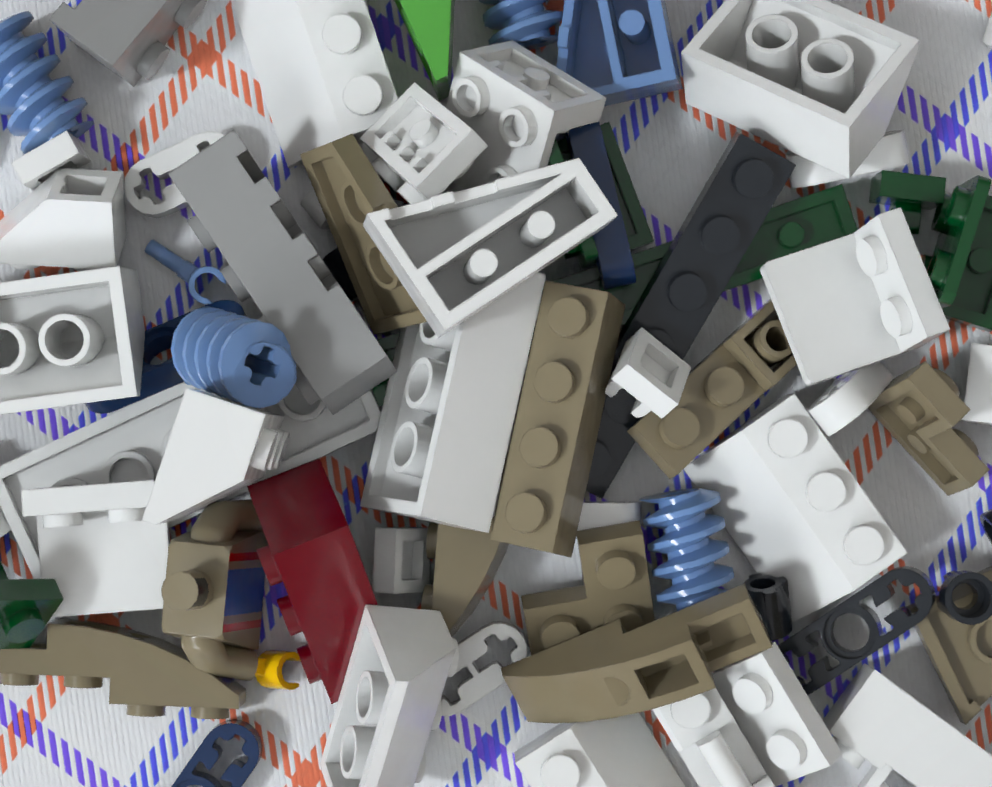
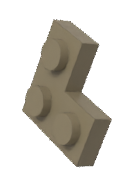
(920, 415)
(612, 590)

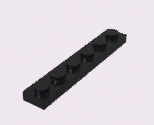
(692, 278)

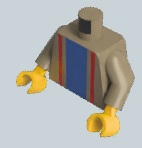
(217, 596)

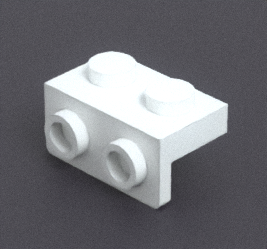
(776, 716)

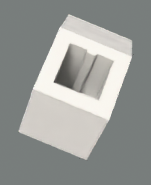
(67, 222)

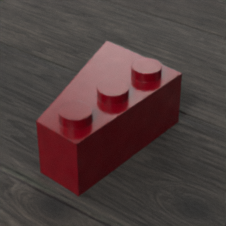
(319, 566)

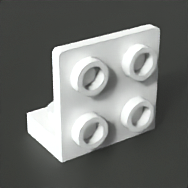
(516, 108)
(421, 146)
(855, 299)
(100, 546)

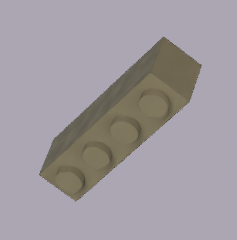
(558, 419)

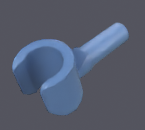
(183, 269)

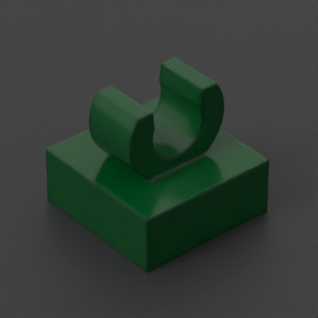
(909, 192)

